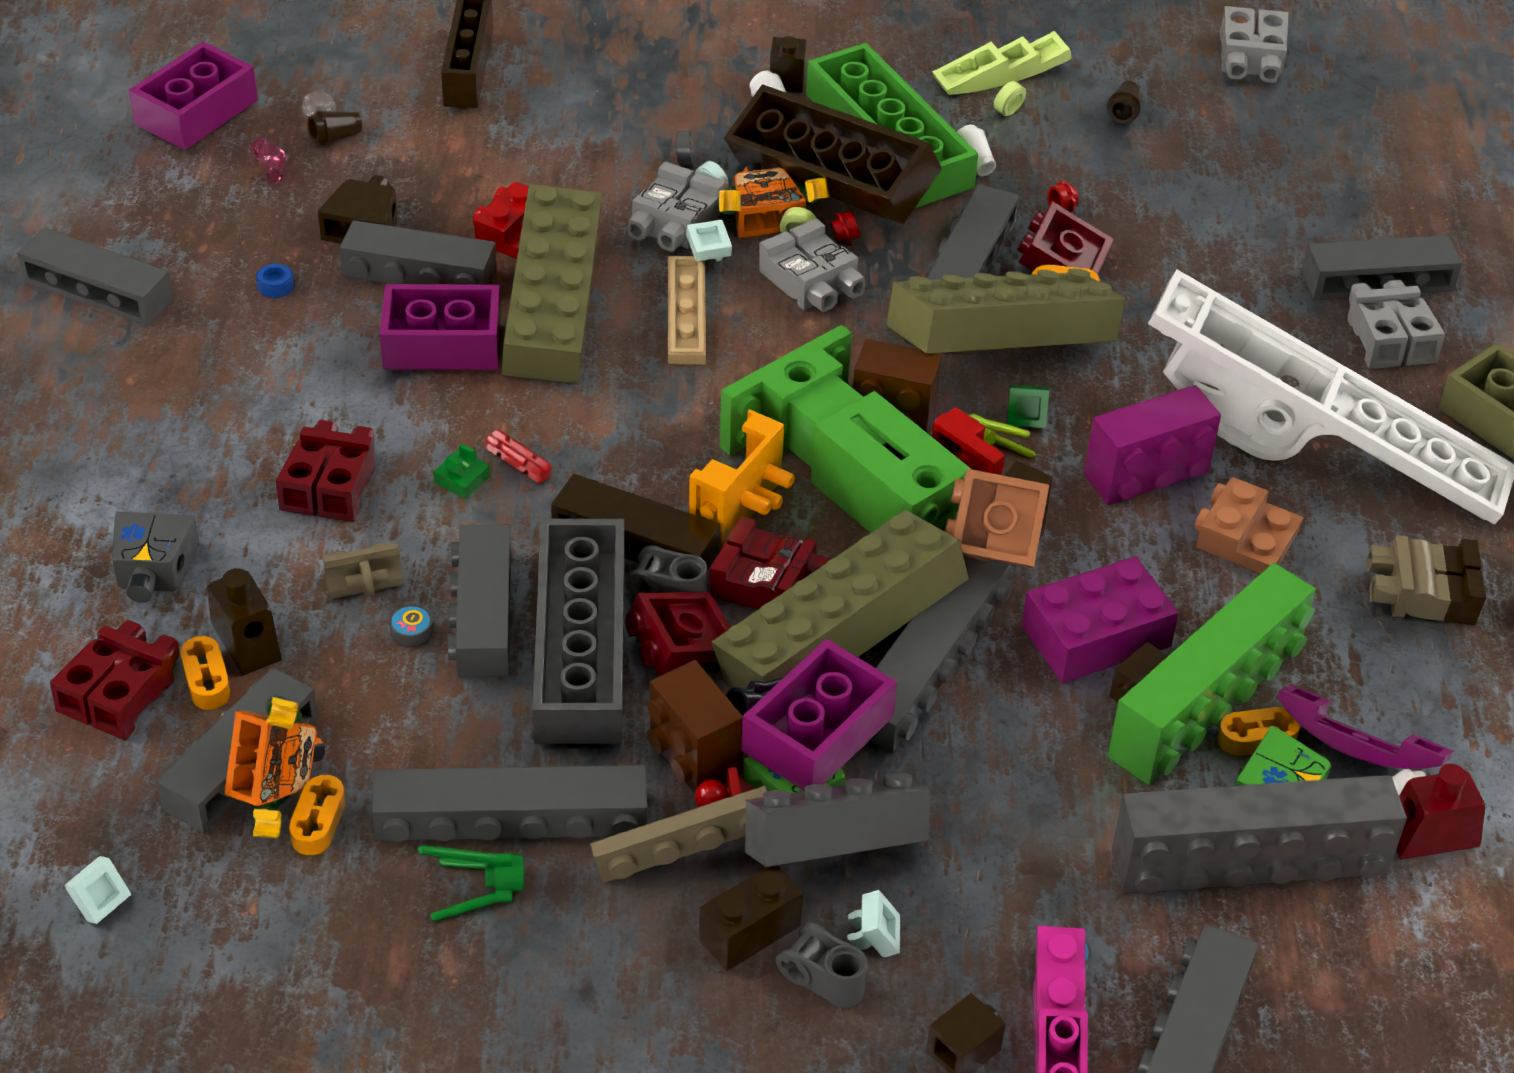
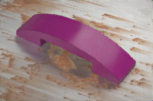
(1311, 712)

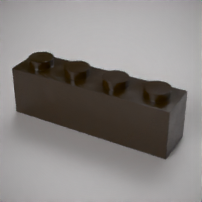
(467, 53)
(644, 519)

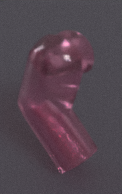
(271, 157)

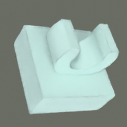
(709, 240)
(97, 889)
(878, 925)

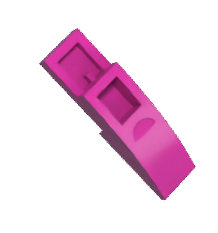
(1060, 1001)

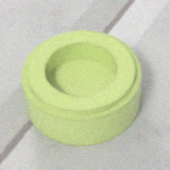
(1009, 98)
(794, 217)

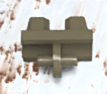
(363, 570)

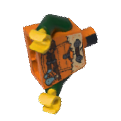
(763, 197)
(270, 760)

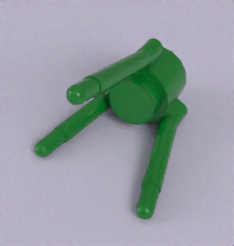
(501, 872)

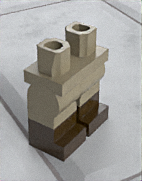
(1428, 579)

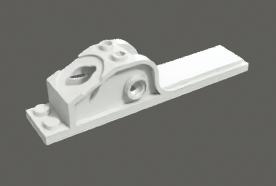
(1278, 419)

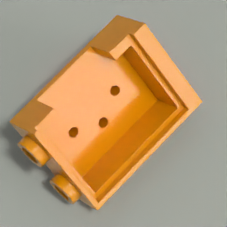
(728, 493)

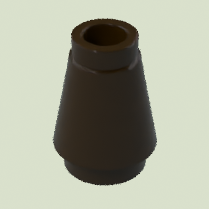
(1124, 103)
(332, 126)

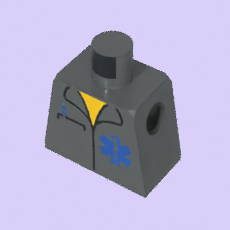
(152, 552)

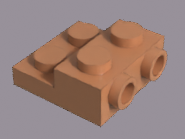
(998, 517)
(1245, 526)

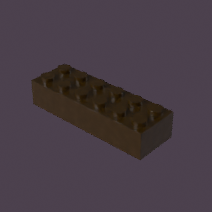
(859, 159)

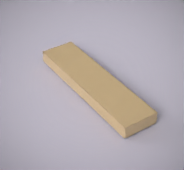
(686, 311)

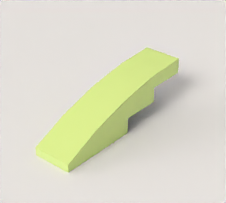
(996, 67)

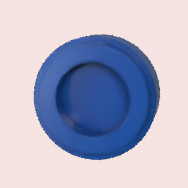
(275, 280)

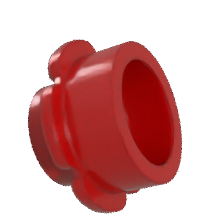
(1063, 195)
(845, 227)

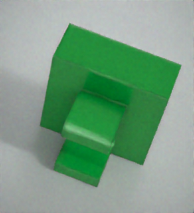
(1027, 406)
(462, 472)

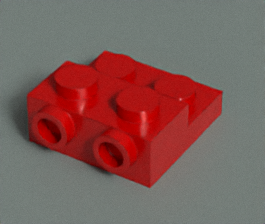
(503, 219)
(965, 440)

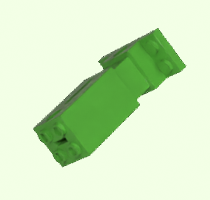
(857, 446)

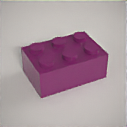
(193, 95)
(440, 327)
(1151, 444)
(1098, 618)
(818, 715)

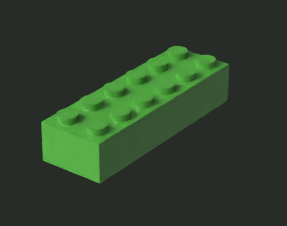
(868, 88)
(1211, 674)

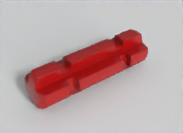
(519, 456)

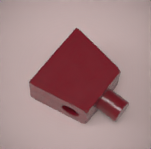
(1441, 813)

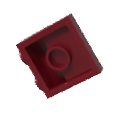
(1063, 241)
(676, 628)

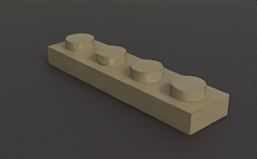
(673, 837)

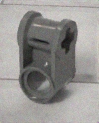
(667, 572)
(822, 964)

